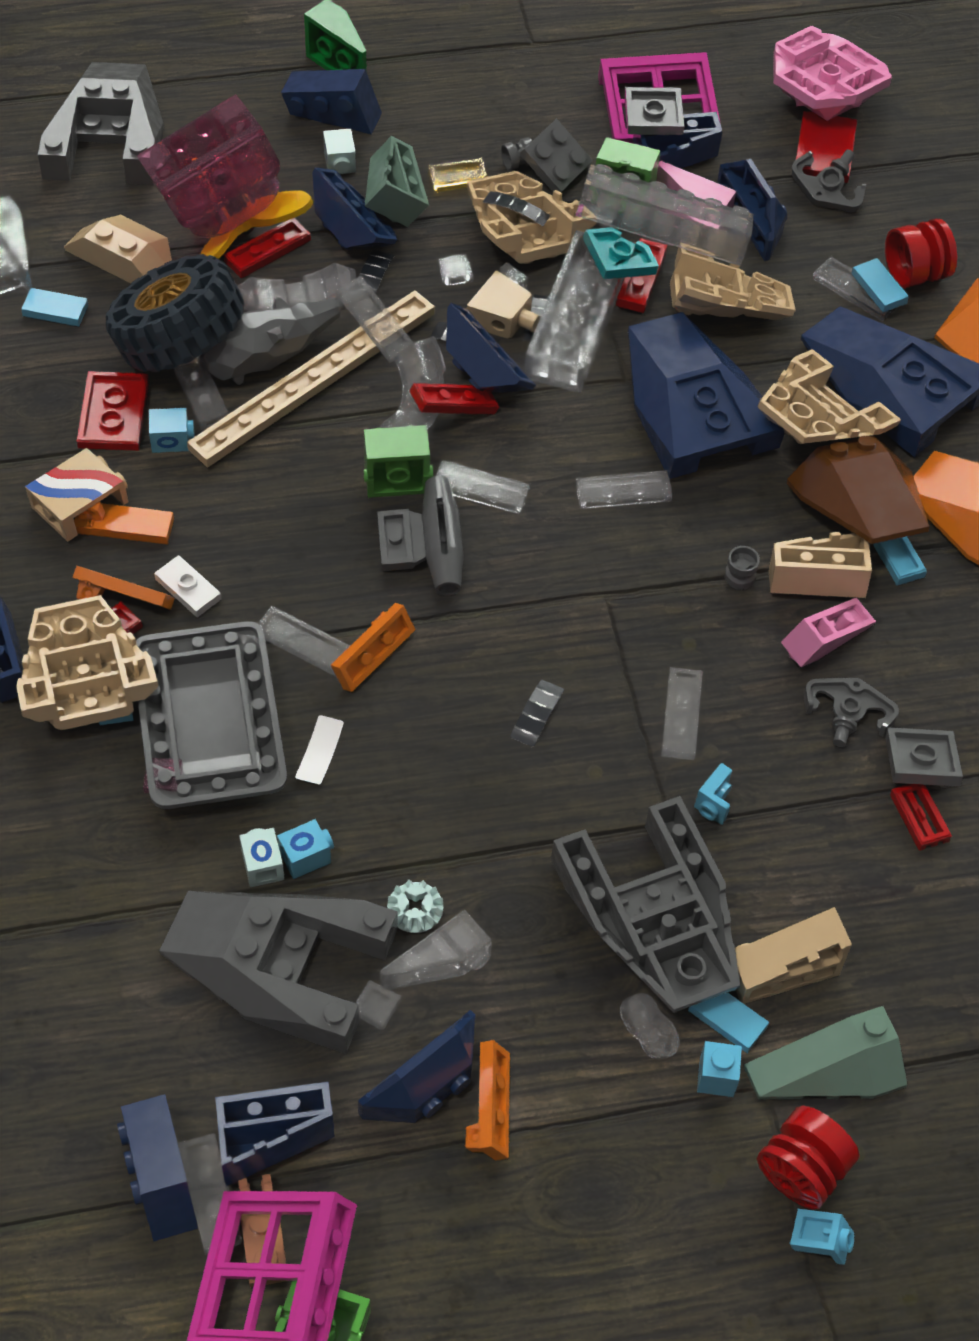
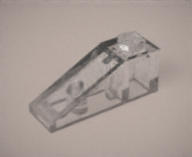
(441, 955)

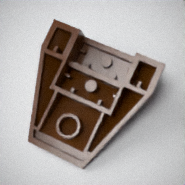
(862, 489)

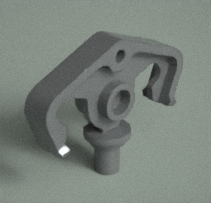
(826, 186)
(851, 701)

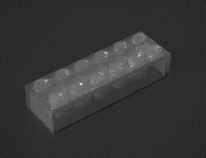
(665, 214)
(572, 321)

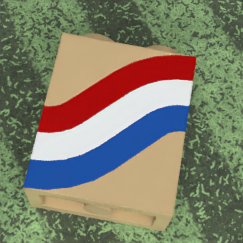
(73, 489)

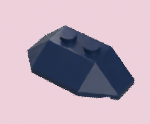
(759, 199)
(345, 213)
(481, 355)
(425, 1079)

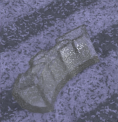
(316, 286)
(417, 364)

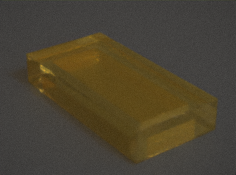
(456, 174)

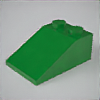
(332, 38)

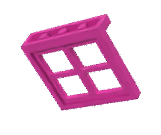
(654, 69)
(316, 1276)

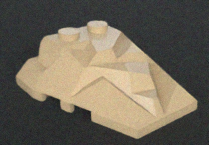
(515, 232)
(722, 290)
(815, 412)
(82, 666)

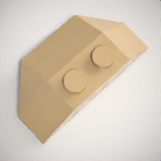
(120, 247)

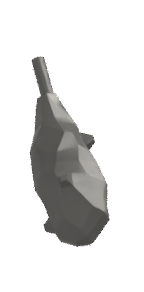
(270, 337)

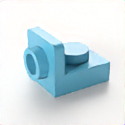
(712, 794)
(822, 1234)

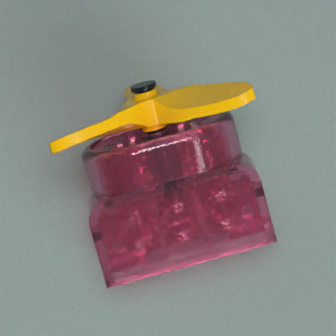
(222, 177)

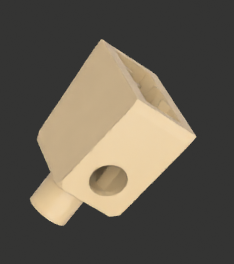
(503, 307)

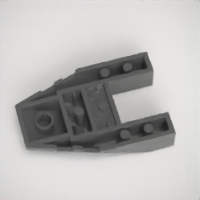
(104, 107)
(667, 923)
(258, 947)

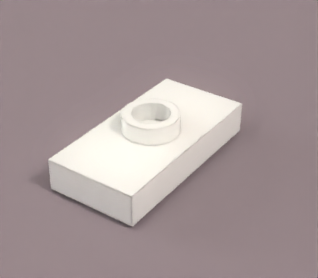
(187, 586)

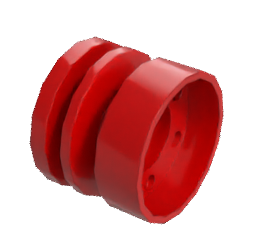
(921, 253)
(808, 1157)

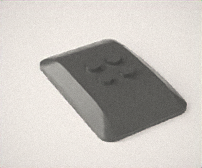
(213, 714)

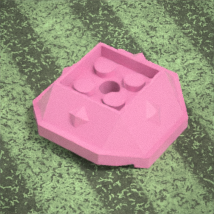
(826, 72)

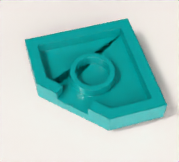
(617, 256)

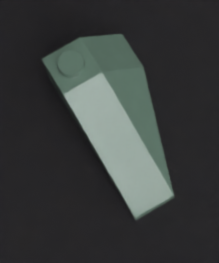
(844, 1059)

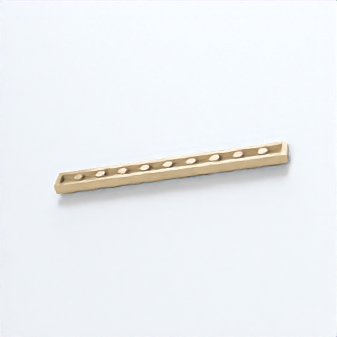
(301, 385)

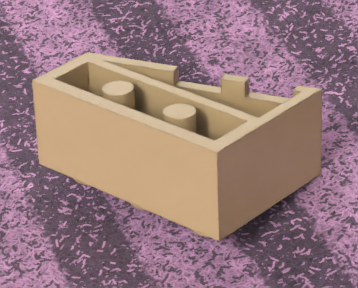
(821, 566)
(792, 957)

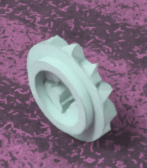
(415, 920)

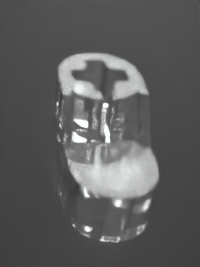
(649, 1026)

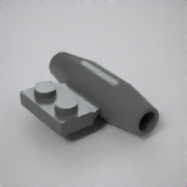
(430, 536)

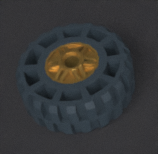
(175, 313)

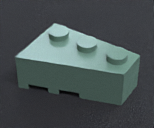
(395, 183)

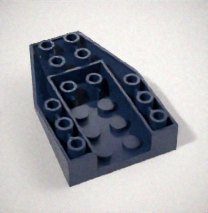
(896, 369)
(693, 396)

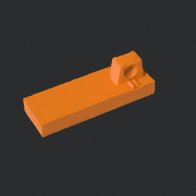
(125, 523)
(94, 583)
(373, 647)
(492, 1131)

